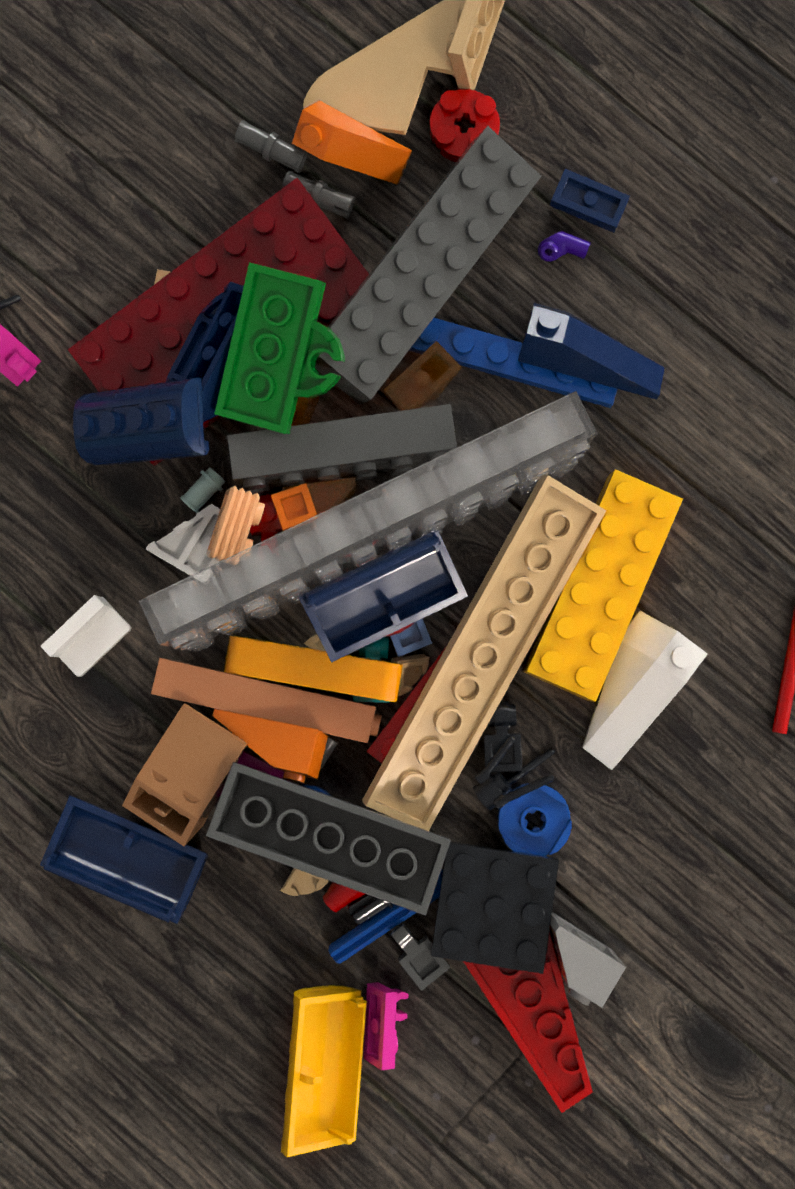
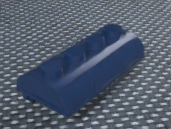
(141, 423)
(383, 595)
(123, 860)

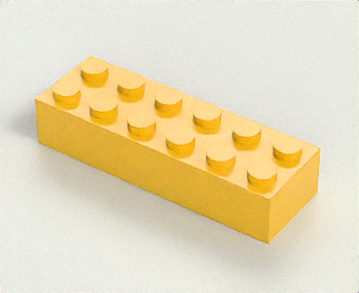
(604, 588)

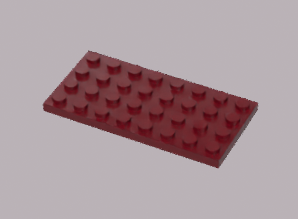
(148, 333)

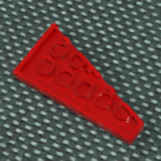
(541, 1024)

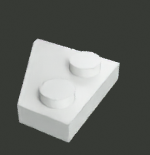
(189, 542)

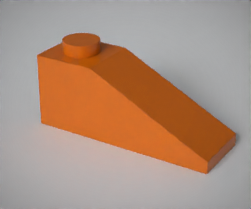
(349, 143)
(284, 746)

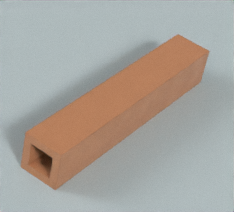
(265, 700)

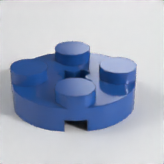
(541, 840)

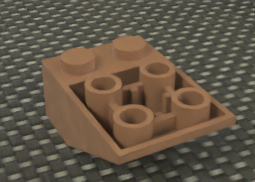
(184, 775)

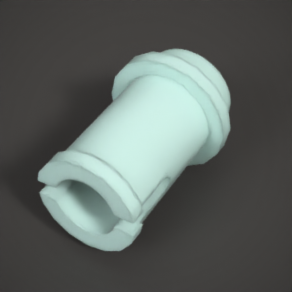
(203, 489)

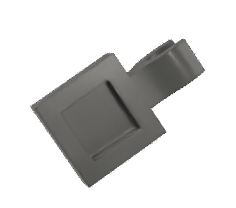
(417, 957)

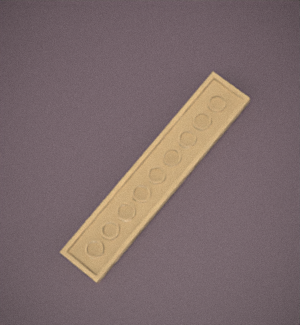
(484, 654)

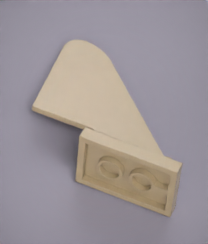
(387, 76)

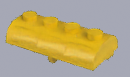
(323, 1069)

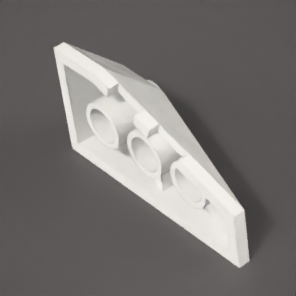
(640, 684)

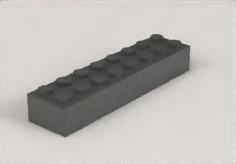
(427, 264)

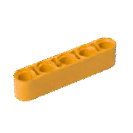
(313, 668)

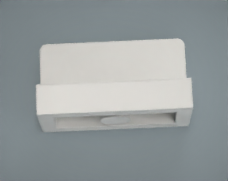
(87, 635)

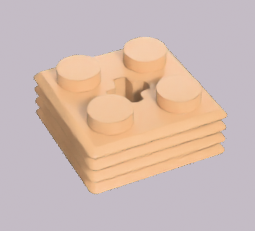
(234, 522)

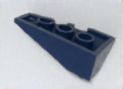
(577, 349)

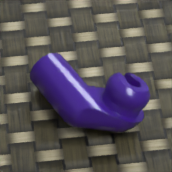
(561, 244)

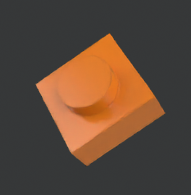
(294, 506)

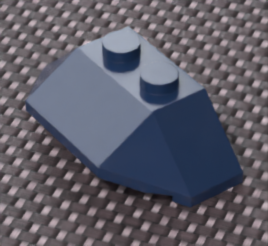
(208, 346)

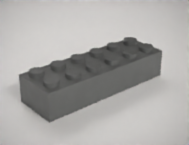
(341, 448)
(329, 838)

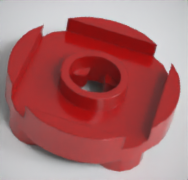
(457, 106)

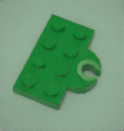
(276, 350)

